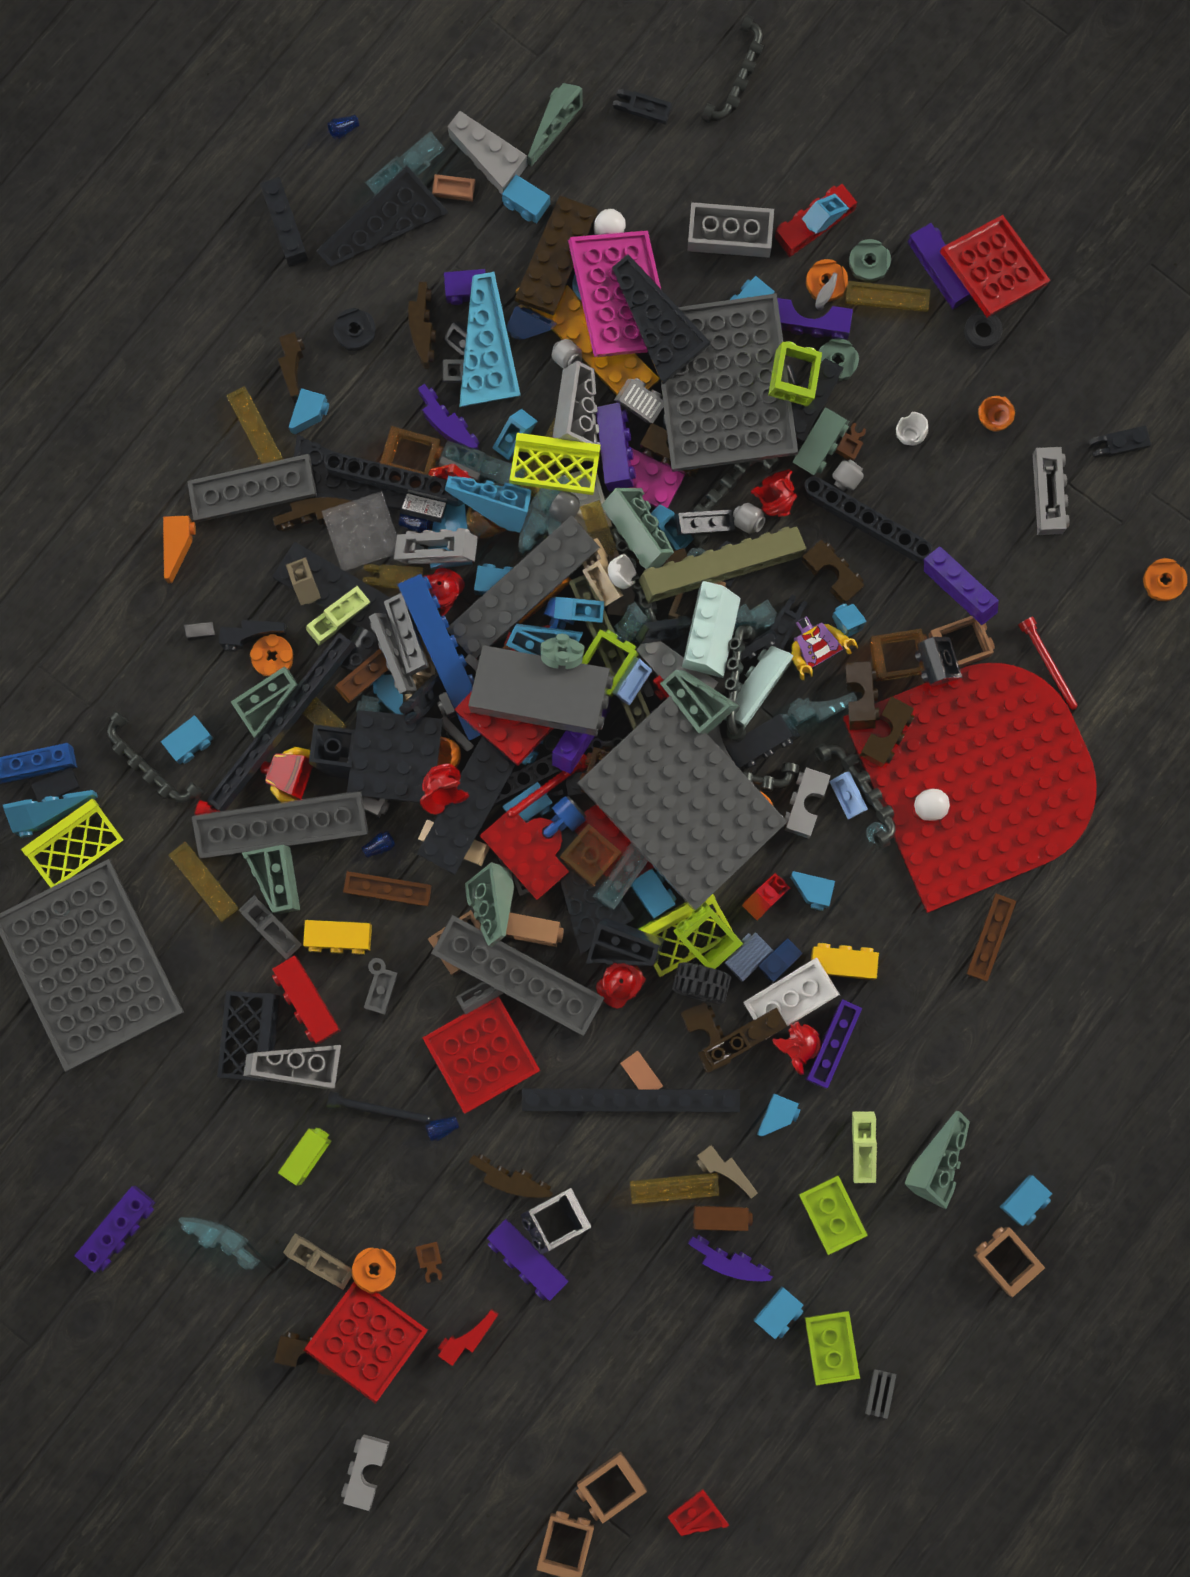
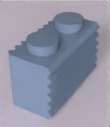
(748, 956)

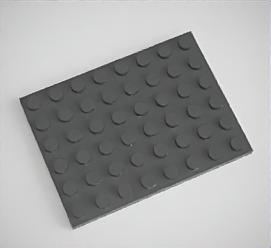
(720, 399)
(682, 803)
(88, 969)

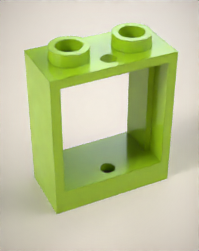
(789, 391)
(612, 638)
(720, 951)
(305, 1156)

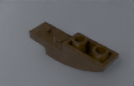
(421, 330)
(305, 512)
(744, 1038)
(518, 1184)

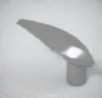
(826, 292)

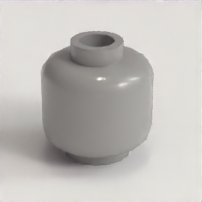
(566, 353)
(848, 475)
(749, 518)

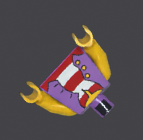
(817, 645)

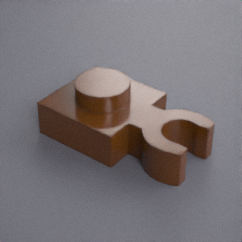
(850, 444)
(429, 1257)

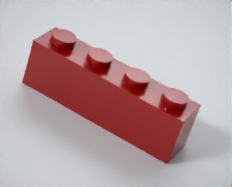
(796, 235)
(306, 1000)

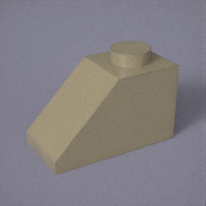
(303, 581)

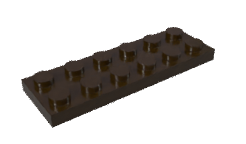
(552, 260)

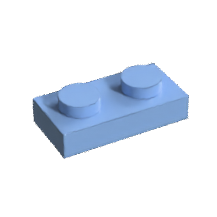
(848, 795)

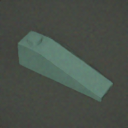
(561, 109)
(491, 898)
(935, 1168)

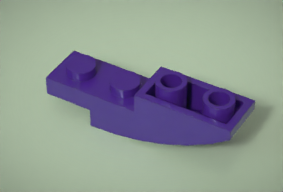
(449, 427)
(737, 1266)

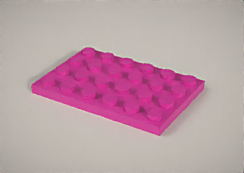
(604, 305)

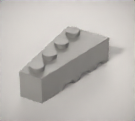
(487, 150)
(576, 405)
(665, 661)
(304, 1066)

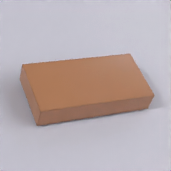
(453, 187)
(640, 1072)

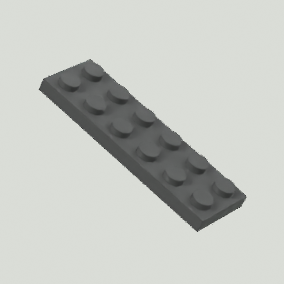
(252, 488)

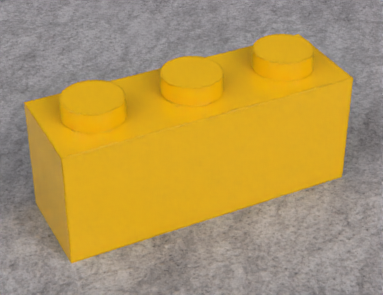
(337, 936)
(847, 962)

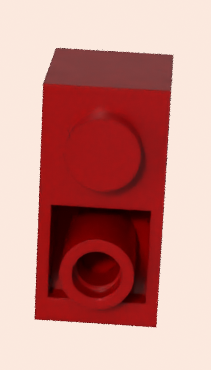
(766, 896)

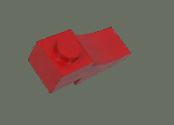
(453, 1347)

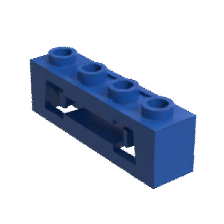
(36, 762)

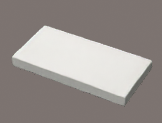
(795, 993)

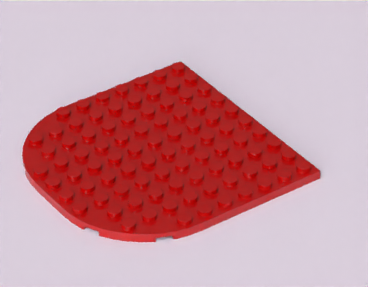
(1011, 776)

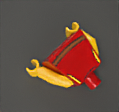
(288, 773)

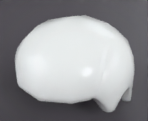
(609, 222)
(912, 429)
(621, 572)
(932, 804)

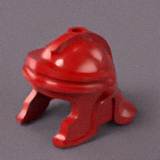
(776, 494)
(448, 591)
(441, 788)
(618, 993)
(800, 1046)

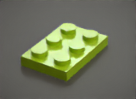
(833, 1215)
(832, 1348)

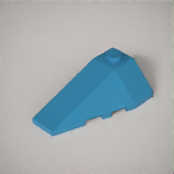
(500, 504)
(453, 519)
(32, 816)

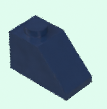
(528, 323)
(779, 960)

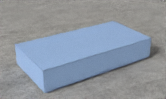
(632, 681)

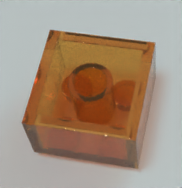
(590, 855)

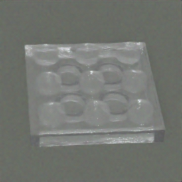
(361, 531)

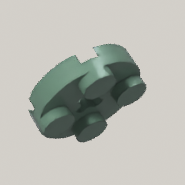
(861, 269)
(845, 351)
(562, 651)

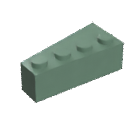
(637, 526)

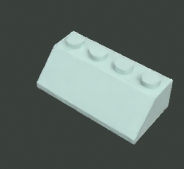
(711, 630)
(760, 682)

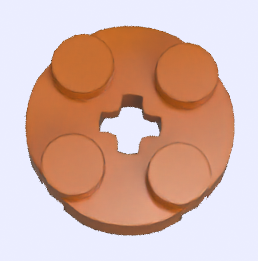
(826, 268)
(1173, 571)
(271, 644)
(386, 1272)

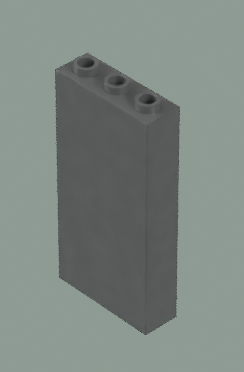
(529, 691)

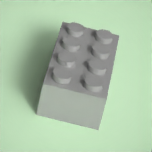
(730, 230)

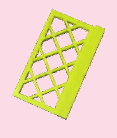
(556, 450)
(63, 827)
(673, 917)

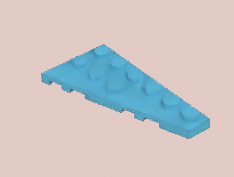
(488, 357)

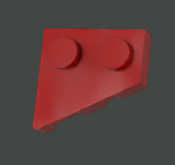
(697, 1515)

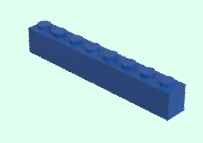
(439, 643)

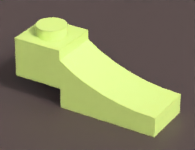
(337, 615)
(864, 1147)

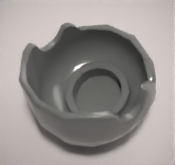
(564, 506)

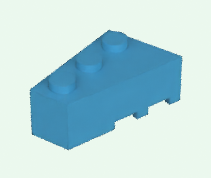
(529, 638)

